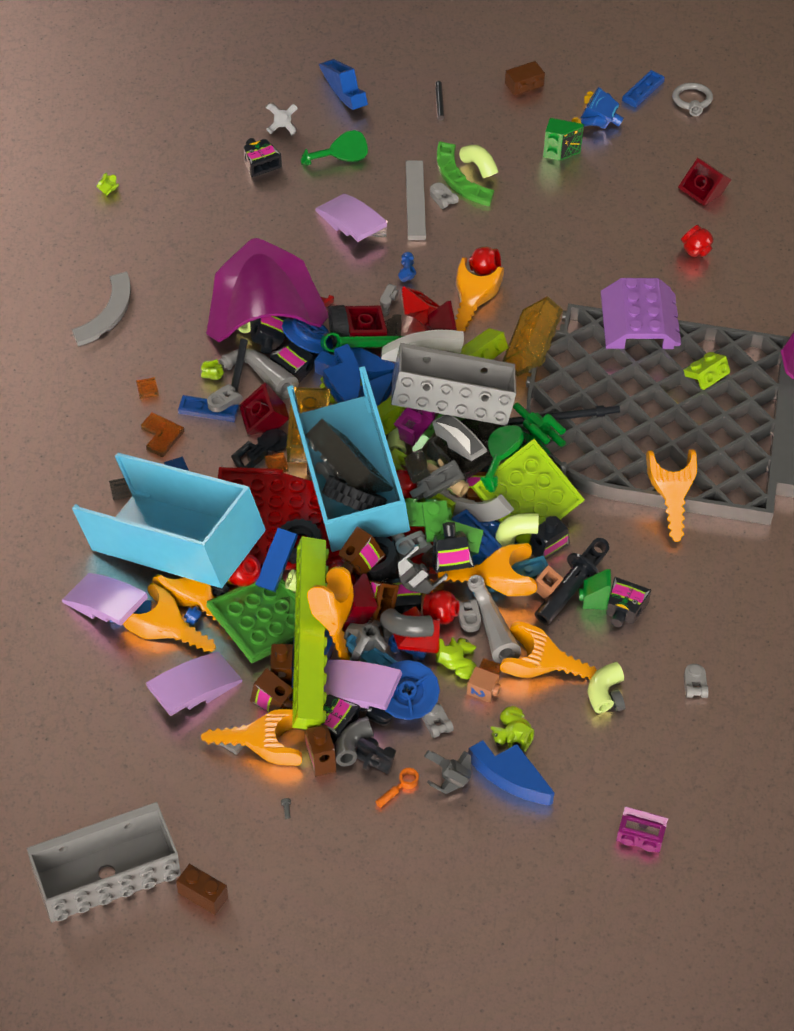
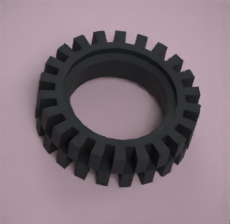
(349, 496)

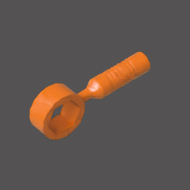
(393, 791)

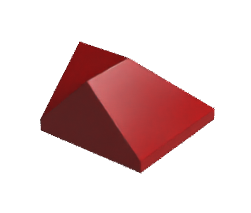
(417, 304)
(420, 644)

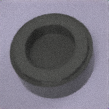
(619, 703)

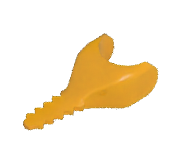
(474, 292)
(673, 488)
(498, 571)
(187, 592)
(332, 605)
(166, 622)
(542, 655)
(261, 737)

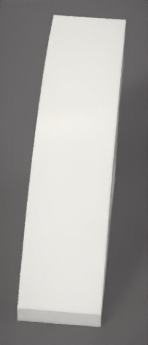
(436, 339)

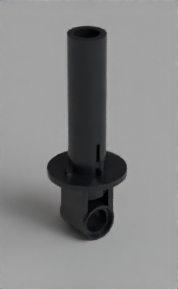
(581, 566)

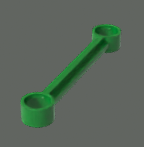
(358, 341)

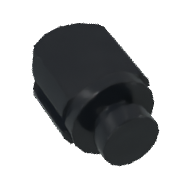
(378, 715)

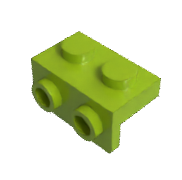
(708, 369)

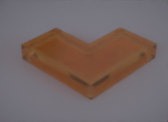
(164, 433)

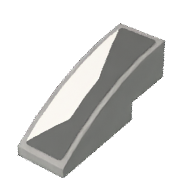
(458, 437)

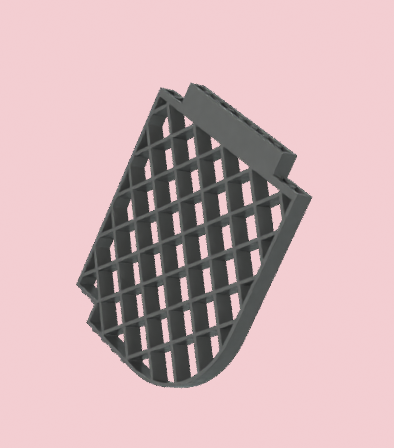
(616, 484)

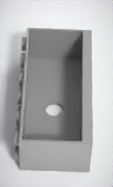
(453, 384)
(137, 852)

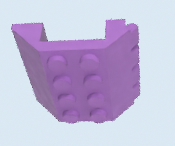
(639, 311)

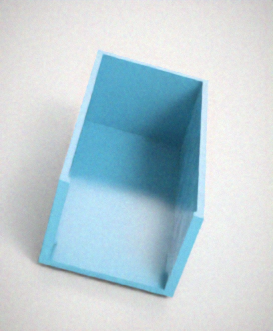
(363, 426)
(177, 522)

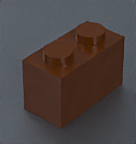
(524, 78)
(202, 889)

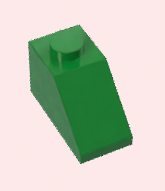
(596, 591)

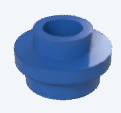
(193, 615)

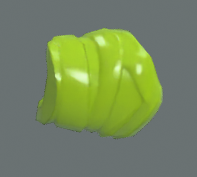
(107, 184)
(212, 370)

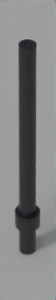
(598, 411)

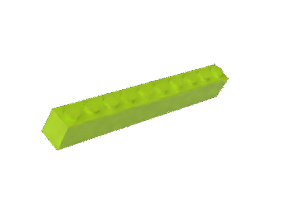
(486, 345)
(309, 637)

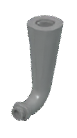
(268, 370)
(499, 636)

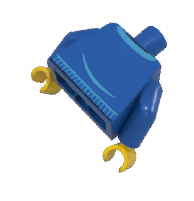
(599, 110)

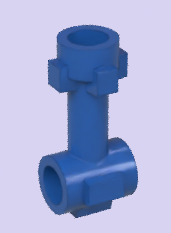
(408, 271)
(416, 654)

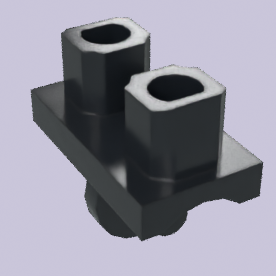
(375, 756)

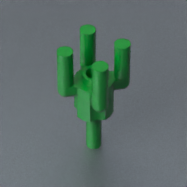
(540, 427)

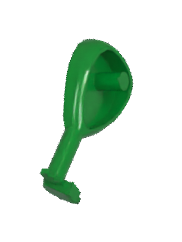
(347, 147)
(501, 445)

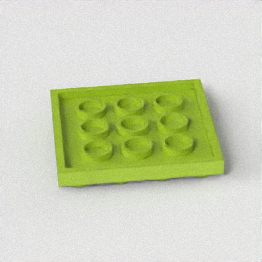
(532, 485)

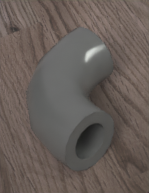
(407, 625)
(347, 741)

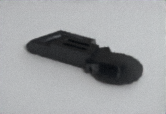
(270, 441)

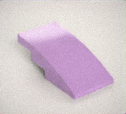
(351, 217)
(105, 598)
(193, 682)
(361, 682)

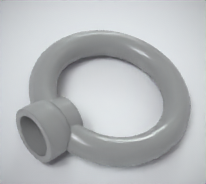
(695, 107)

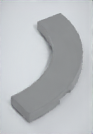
(110, 315)
(483, 511)

